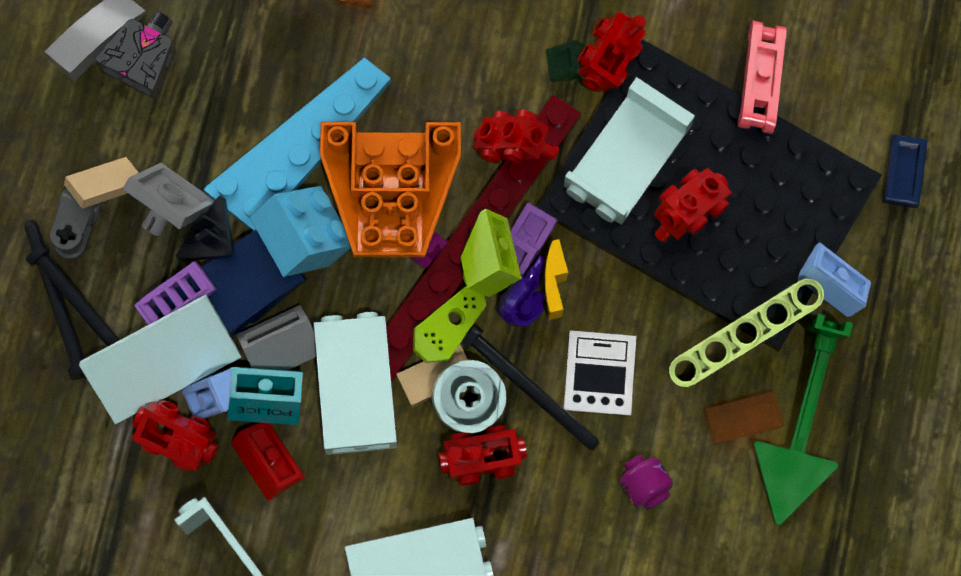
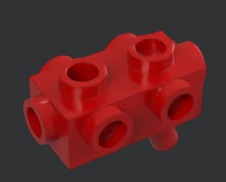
(611, 52)
(513, 138)
(689, 206)
(185, 442)
(472, 456)

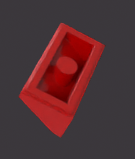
(267, 459)

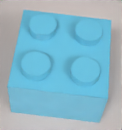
(301, 230)

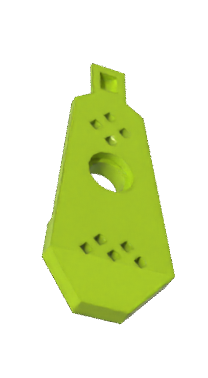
(443, 330)

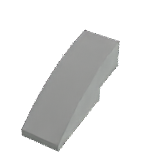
(90, 34)

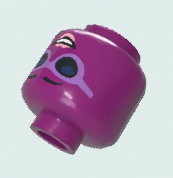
(646, 482)

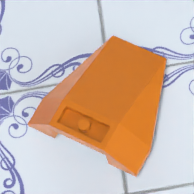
(390, 184)

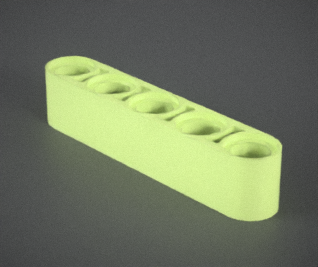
(759, 320)

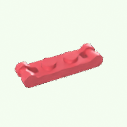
(762, 76)

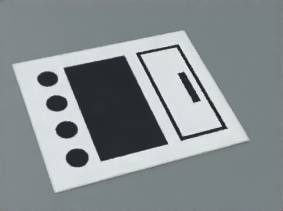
(600, 372)

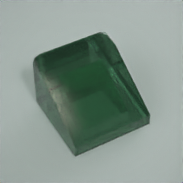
(563, 61)

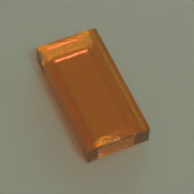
(744, 418)

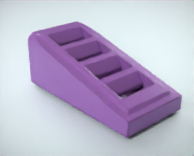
(156, 297)

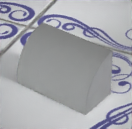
(279, 341)

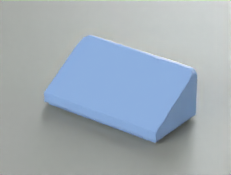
(841, 283)
(209, 395)

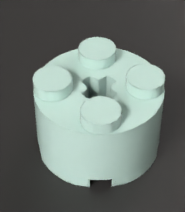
(484, 383)

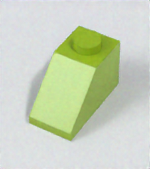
(490, 255)

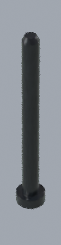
(40, 257)
(59, 308)
(531, 389)

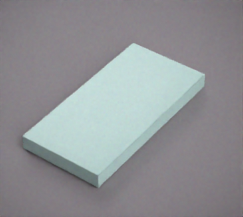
(160, 359)

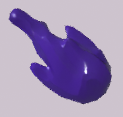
(518, 303)

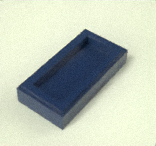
(905, 171)

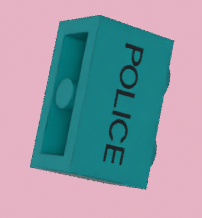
(265, 396)

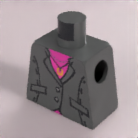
(140, 55)

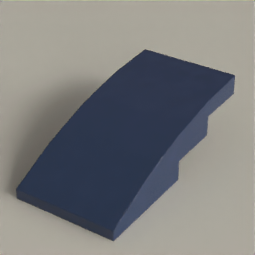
(245, 284)

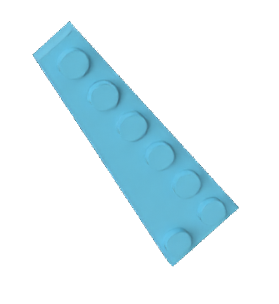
(293, 149)

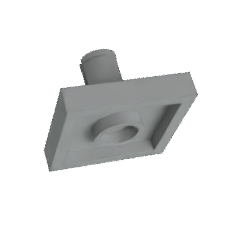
(168, 197)

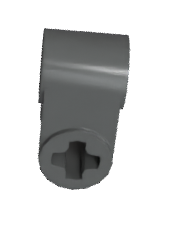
(72, 221)

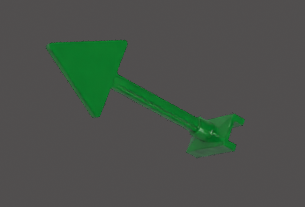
(791, 473)

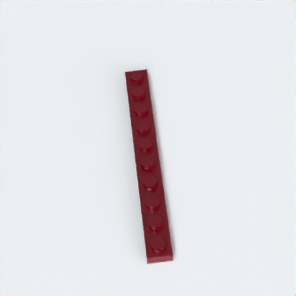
(446, 272)

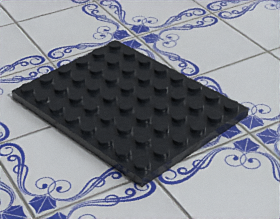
(782, 200)

